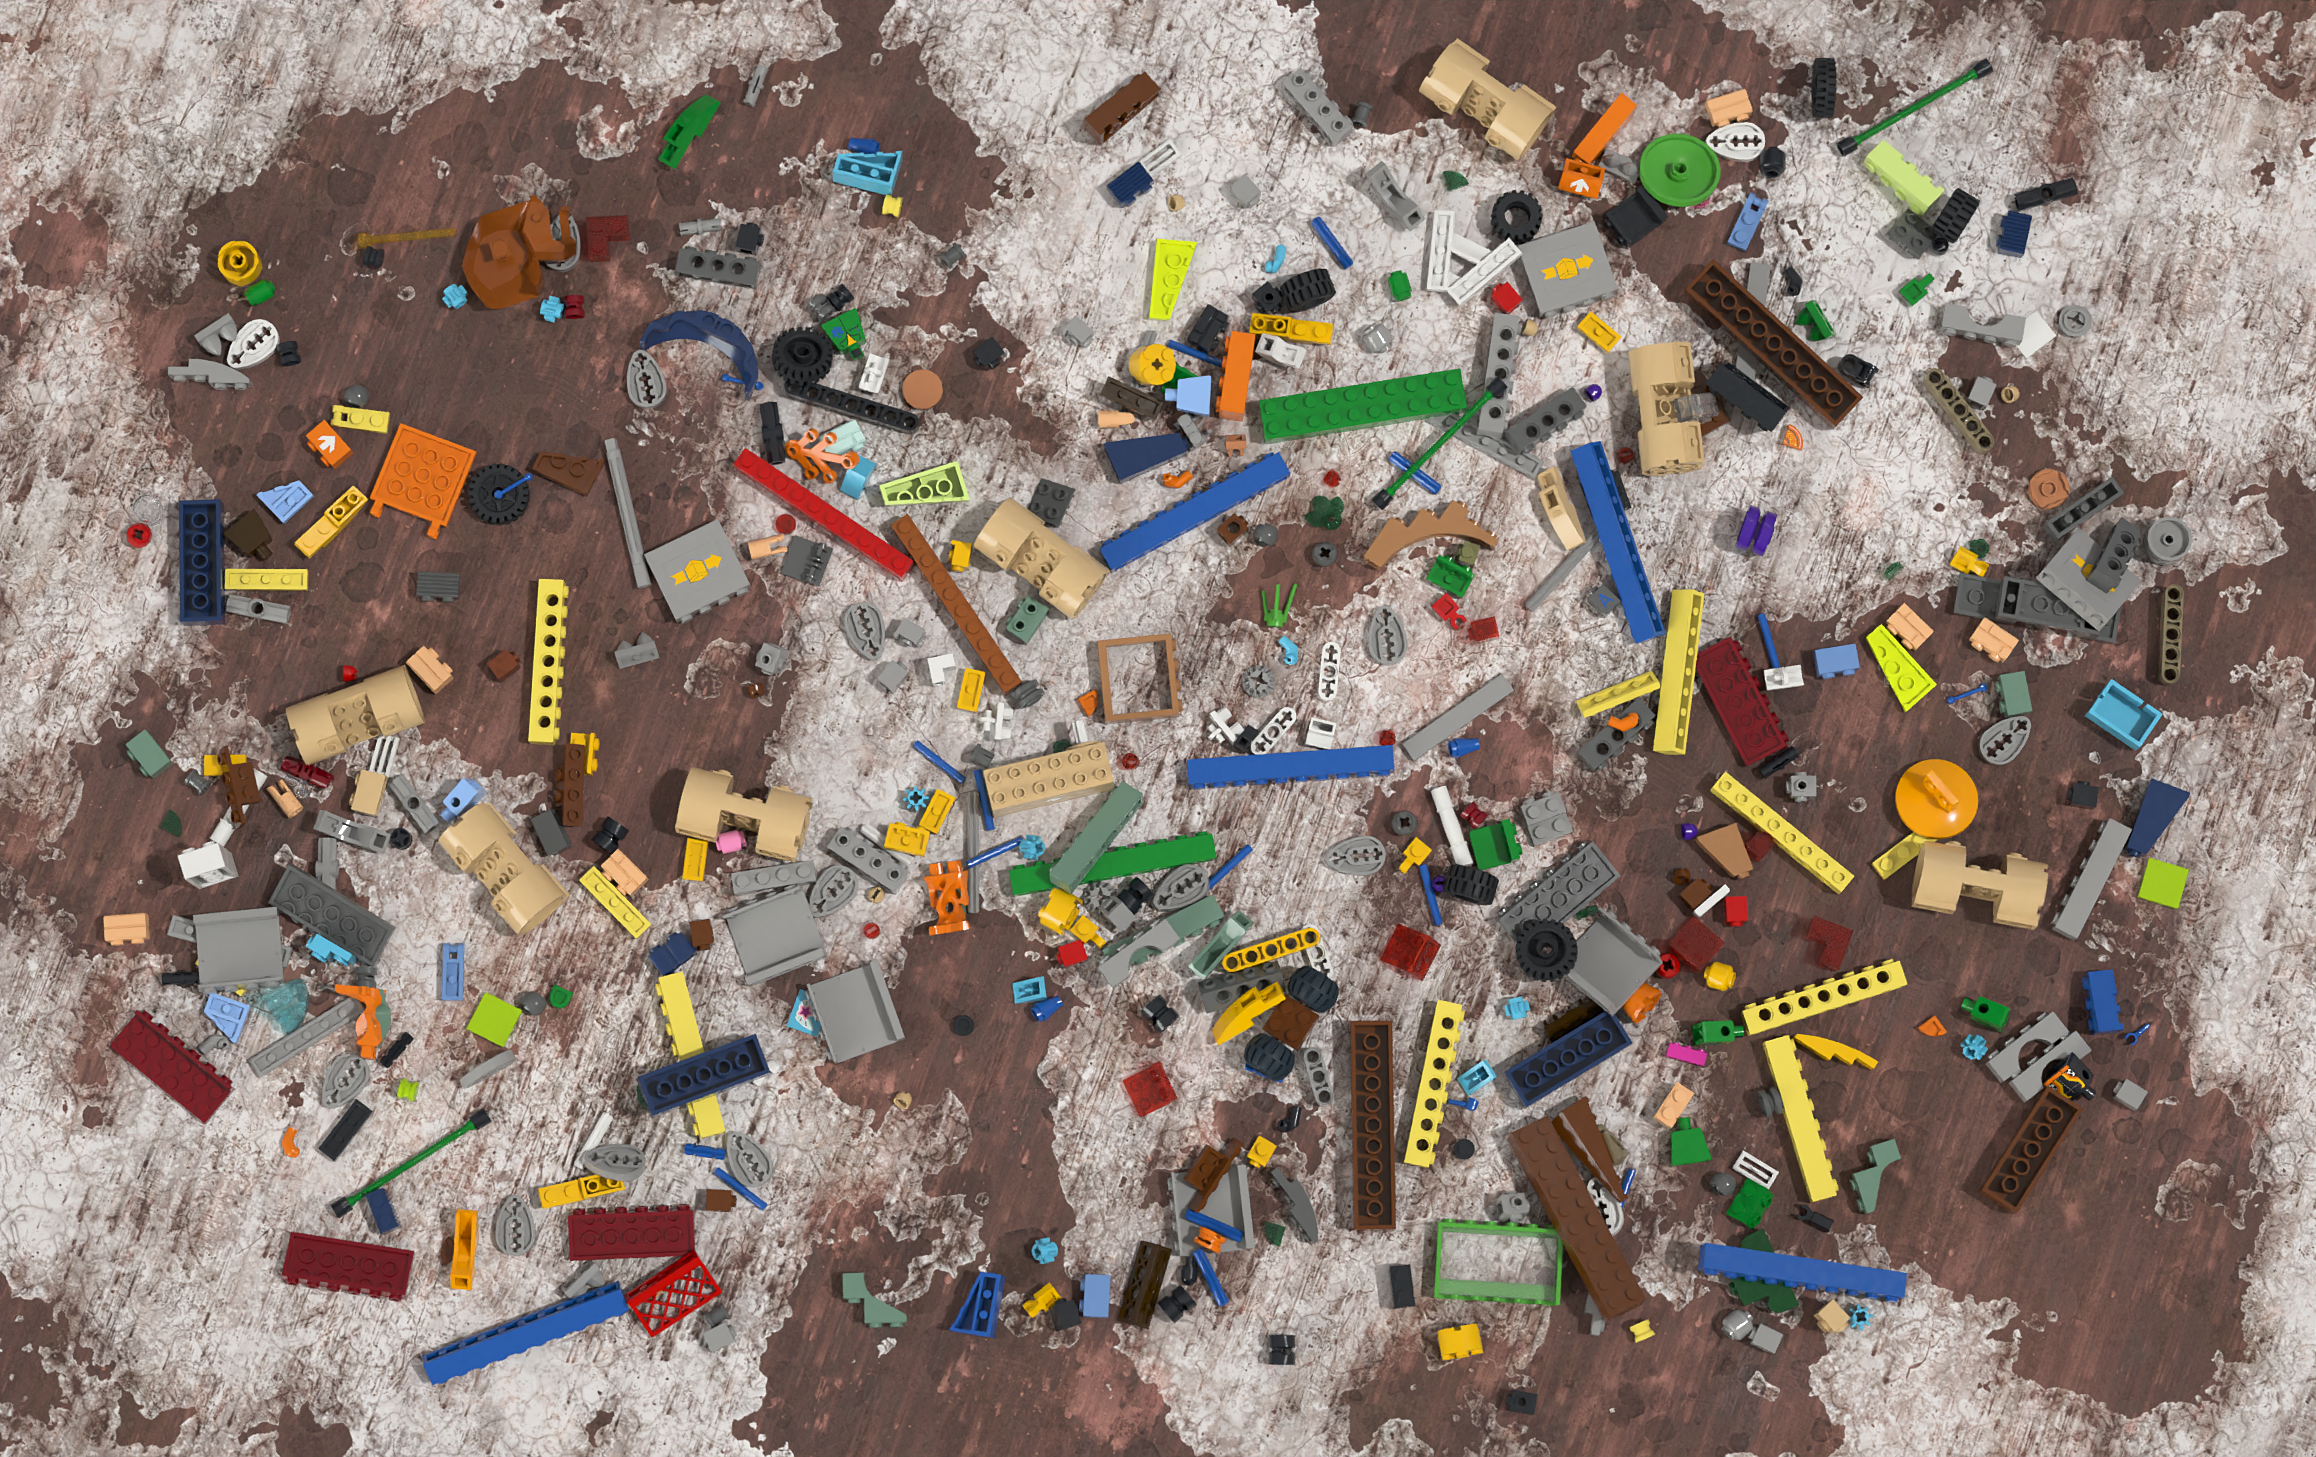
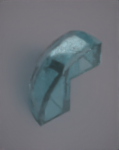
(289, 1004)

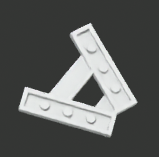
(1488, 263)

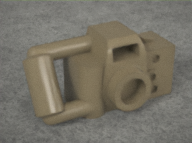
(1615, 1147)

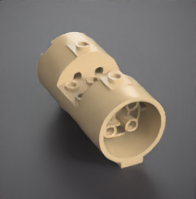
(1461, 82)
(1658, 377)
(1022, 543)
(355, 714)
(710, 803)
(2015, 888)
(522, 891)

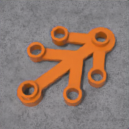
(818, 455)

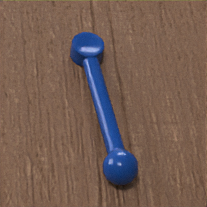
(759, 385)
(499, 494)
(1983, 687)

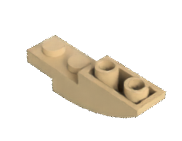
(1560, 512)

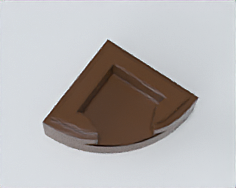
(447, 1251)

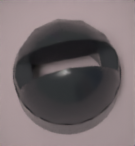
(1939, 243)

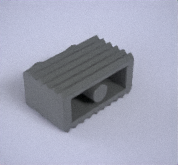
(438, 586)

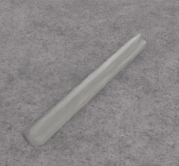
(1562, 571)
(973, 851)

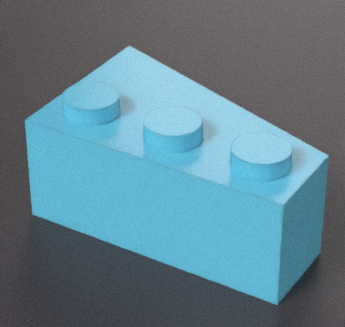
(868, 171)

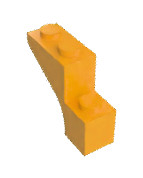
(465, 1249)

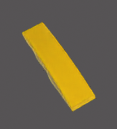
(1827, 1048)

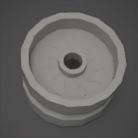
(2167, 529)

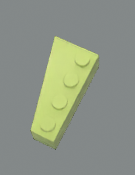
(1903, 178)
(932, 486)

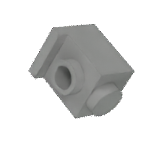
(1078, 332)
(910, 633)

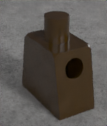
(251, 536)

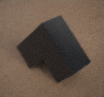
(1245, 739)

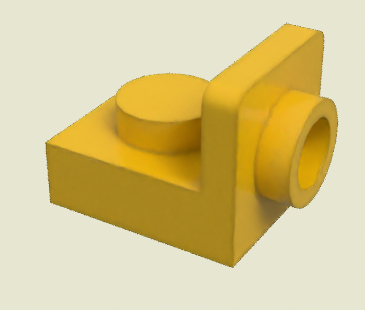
(1261, 1152)

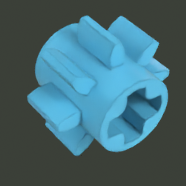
(455, 296)
(552, 309)
(920, 802)
(1032, 847)
(1517, 1008)
(1974, 1046)
(1044, 1250)
(1865, 1316)

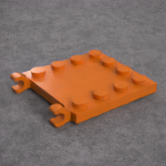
(422, 477)

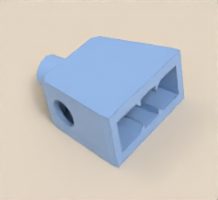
(1192, 395)
(468, 793)

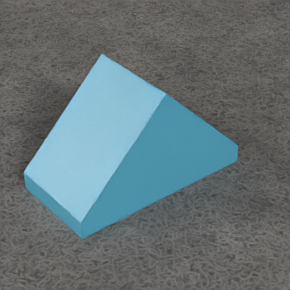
(857, 478)
(1029, 990)
(1476, 1077)

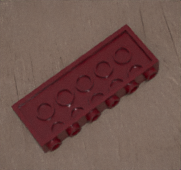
(1740, 701)
(172, 1066)
(631, 1232)
(348, 1266)

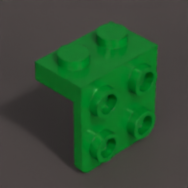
(1495, 845)

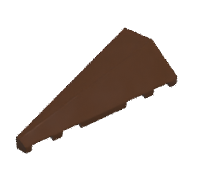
(1580, 1132)

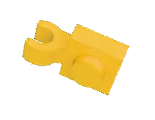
(1966, 560)
(1415, 853)
(1086, 931)
(1043, 1300)

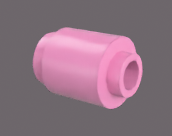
(731, 841)

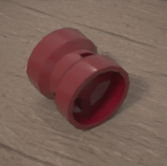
(574, 307)
(1473, 815)

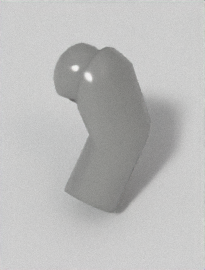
(215, 1041)

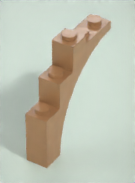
(1452, 523)

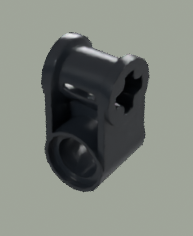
(1859, 370)

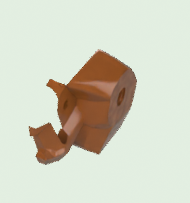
(507, 250)

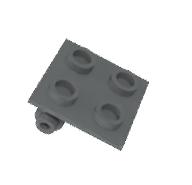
(1912, 233)
(1051, 501)
(807, 560)

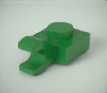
(1915, 290)

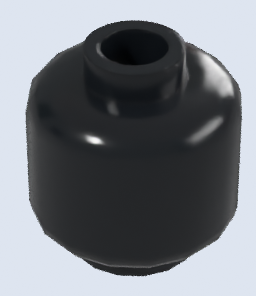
(1772, 162)

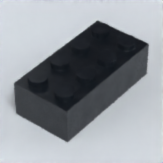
(1747, 396)

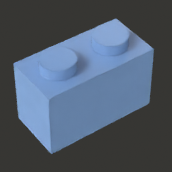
(1836, 661)
(1096, 1296)

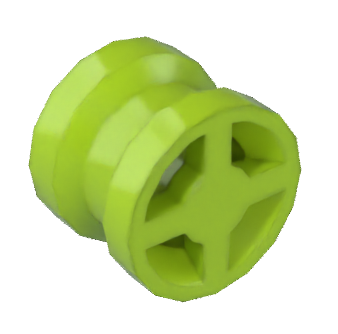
(408, 1089)

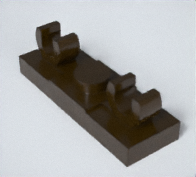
(1131, 398)
(1572, 1019)

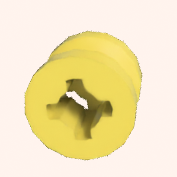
(892, 205)
(1642, 1330)

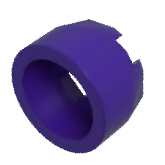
(1593, 392)
(1688, 831)
(1438, 888)

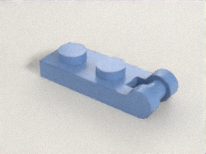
(1747, 222)
(453, 972)

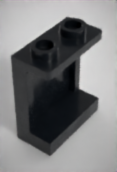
(1635, 217)

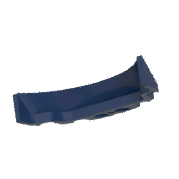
(711, 329)

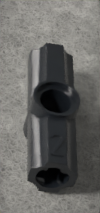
(2057, 191)
(772, 433)

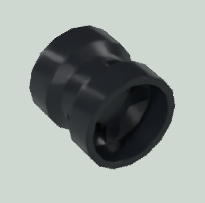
(840, 297)
(289, 353)

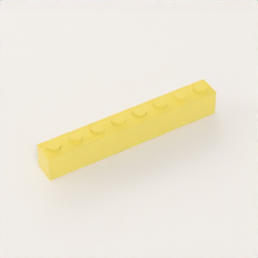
(1678, 672)
(687, 1044)
(1799, 1118)

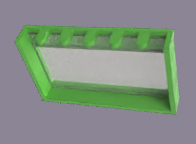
(1498, 1263)

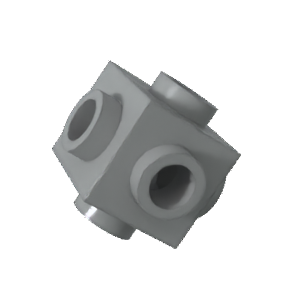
(771, 658)
(1808, 784)
(1512, 1207)

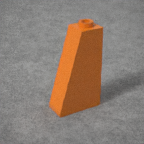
(1605, 130)

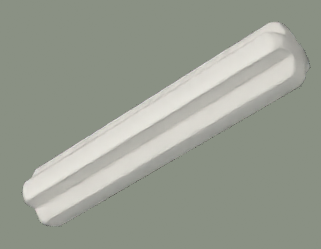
(879, 839)
(594, 1139)

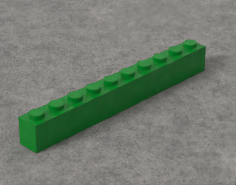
(1122, 862)

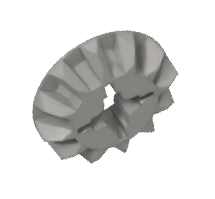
(2083, 318)
(1263, 689)
(1092, 891)

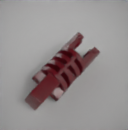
(308, 773)

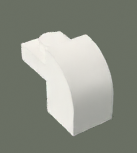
(1279, 352)

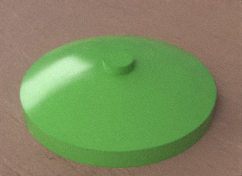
(1679, 170)

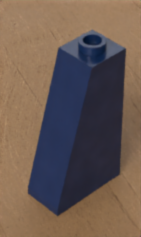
(1141, 455)
(2154, 814)

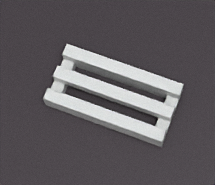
(1173, 149)
(392, 756)
(1717, 896)
(1740, 1161)

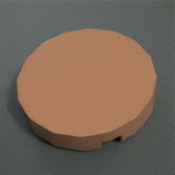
(922, 389)
(2048, 489)

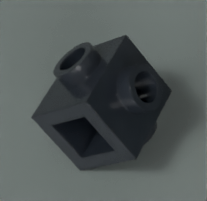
(1265, 293)

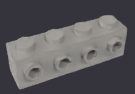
(1317, 106)
(868, 860)

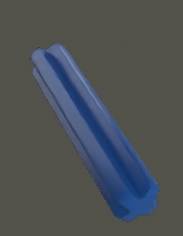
(1331, 241)
(1419, 476)
(1214, 1225)
(1210, 1277)

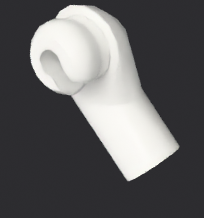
(773, 1067)

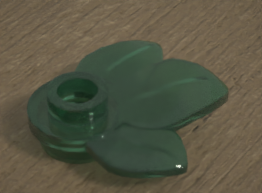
(1324, 510)

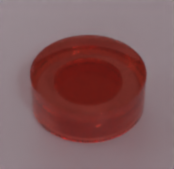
(785, 524)

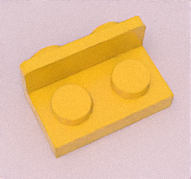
(591, 745)
(907, 839)

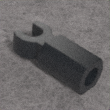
(1816, 1219)

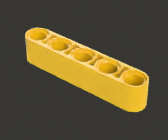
(1282, 950)

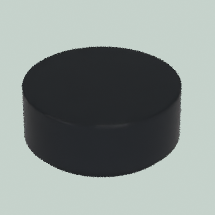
(963, 1025)

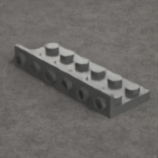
(1561, 891)
(332, 915)

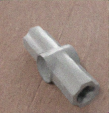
(271, 611)
(422, 813)
(327, 864)

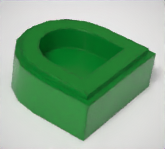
(560, 997)

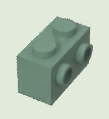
(1027, 619)
(2014, 694)
(149, 754)

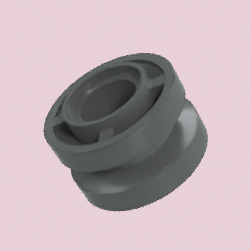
(1028, 693)
(1770, 1102)

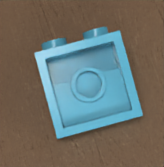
(326, 950)

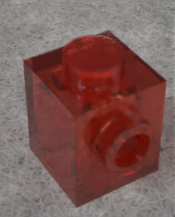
(1483, 630)
(1759, 845)

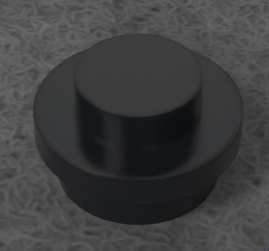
(1464, 1149)

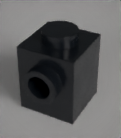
(749, 239)
(988, 354)
(2082, 795)
(1064, 1314)
(1521, 1402)

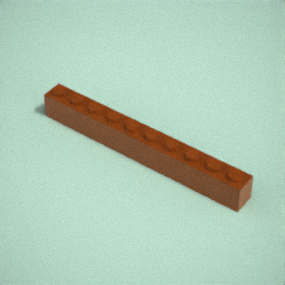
(956, 605)

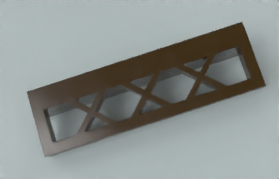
(1148, 1285)

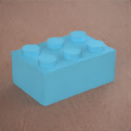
(2119, 714)

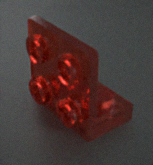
(1695, 944)
(1410, 951)
(1150, 1089)

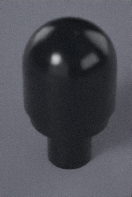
(1189, 1272)

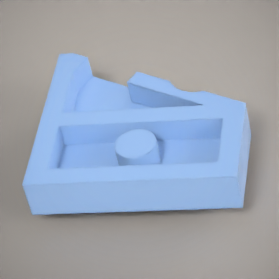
(286, 500)
(227, 1015)

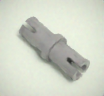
(751, 98)
(700, 226)

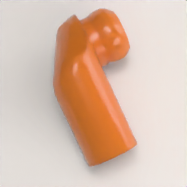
(1176, 481)
(1625, 723)
(288, 1144)

